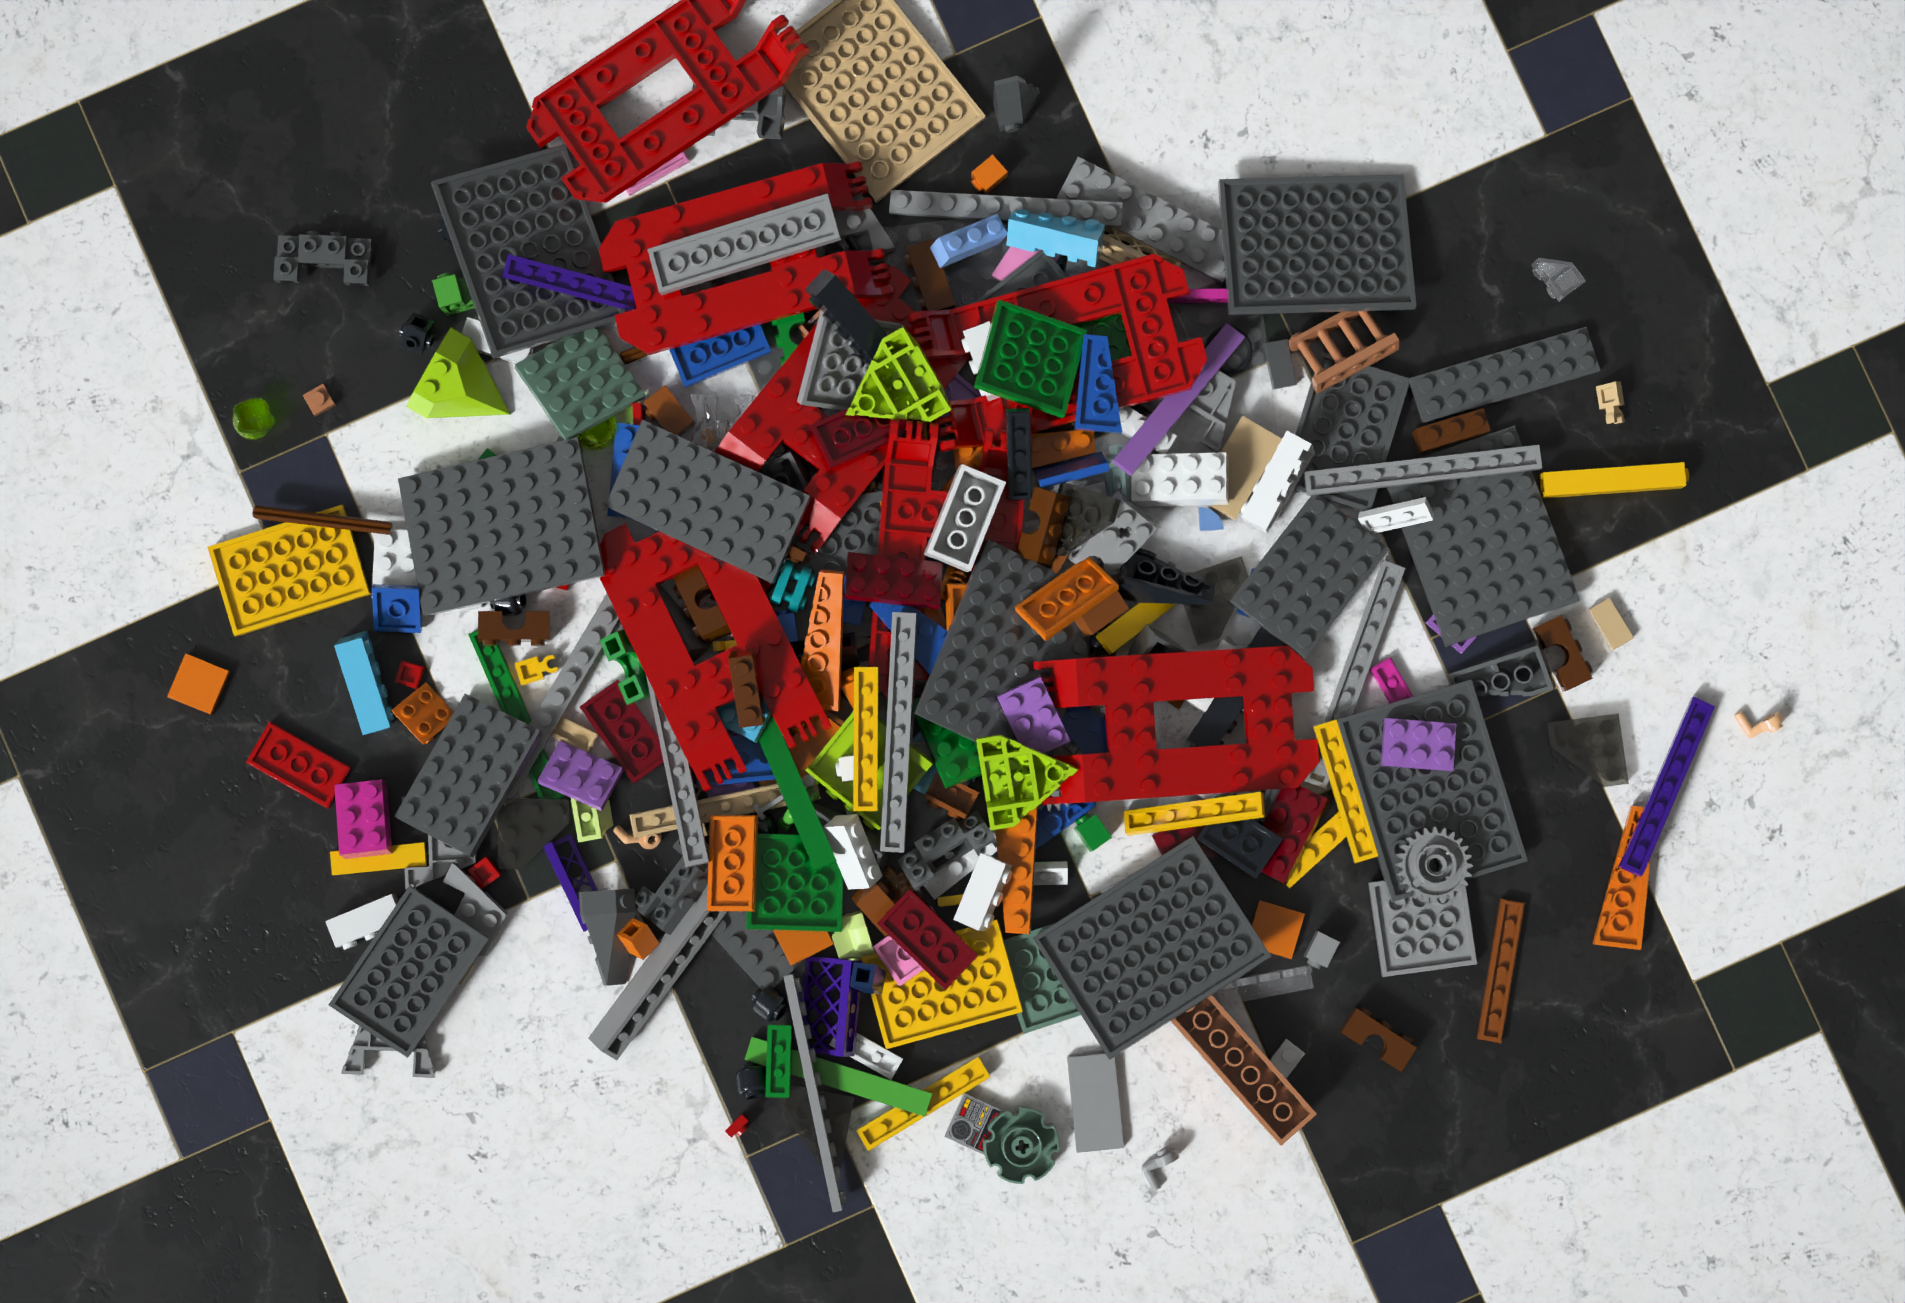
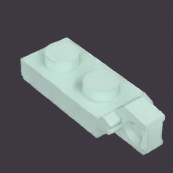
(1116, 478)

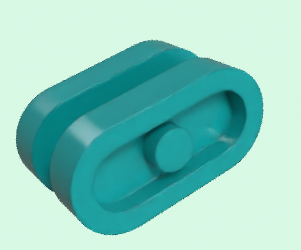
(797, 599)

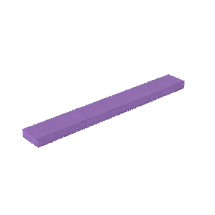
(1175, 405)

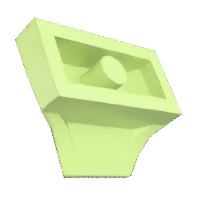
(591, 822)
(854, 939)

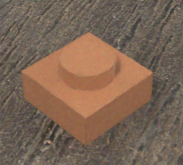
(319, 400)

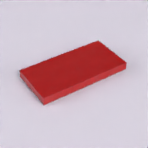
(298, 764)

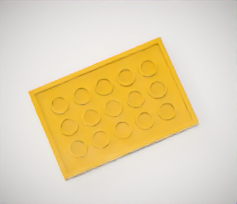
(287, 573)
(927, 1010)

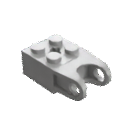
(1120, 539)

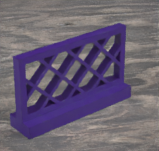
(847, 1010)

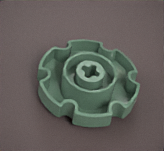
(1002, 1146)

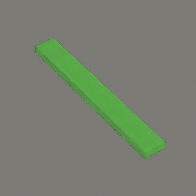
(852, 1080)

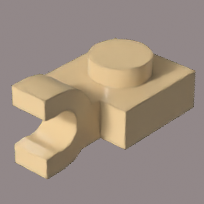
(1610, 398)

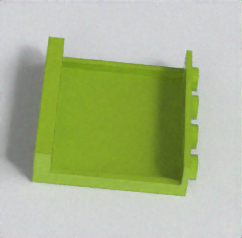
(842, 744)

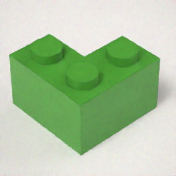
(452, 294)

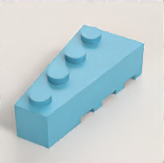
(1056, 235)
(364, 682)

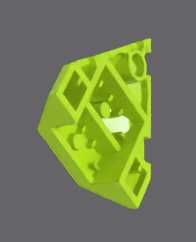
(457, 383)
(900, 383)
(1016, 778)

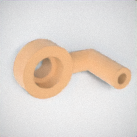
(1770, 723)
(643, 841)

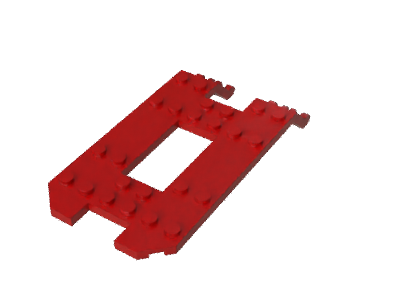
(720, 94)
(1131, 288)
(680, 320)
(779, 418)
(912, 511)
(694, 692)
(1134, 763)

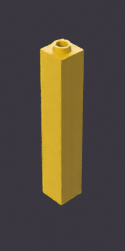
(1613, 480)

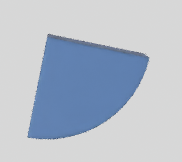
(1209, 520)

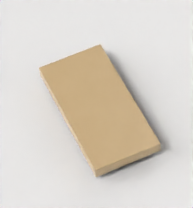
(1248, 453)

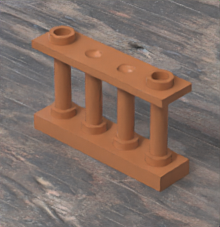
(1344, 366)

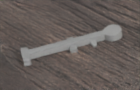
(808, 781)

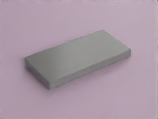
(1095, 1103)

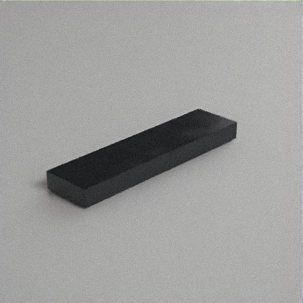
(1019, 453)

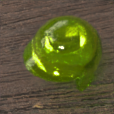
(252, 418)
(599, 436)

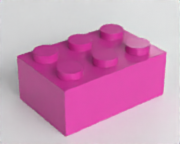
(363, 819)

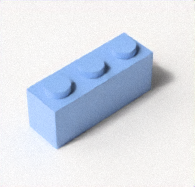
(968, 240)

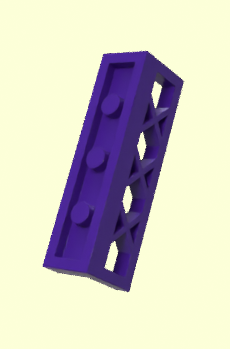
(564, 877)

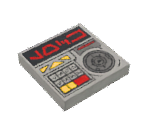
(971, 1122)

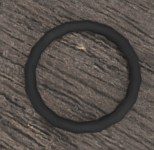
(1249, 354)

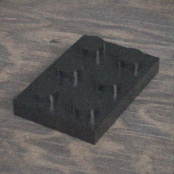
(1241, 843)

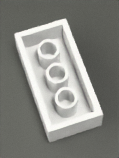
(1182, 480)
(964, 518)

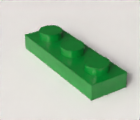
(779, 1061)

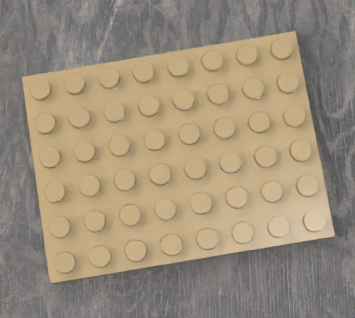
(878, 91)

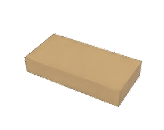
(1610, 624)
(575, 734)

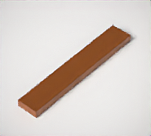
(1500, 970)

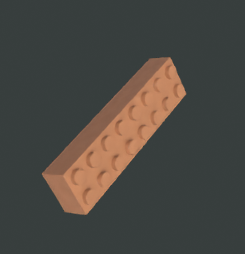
(1244, 1069)

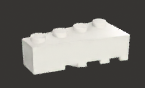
(1277, 482)

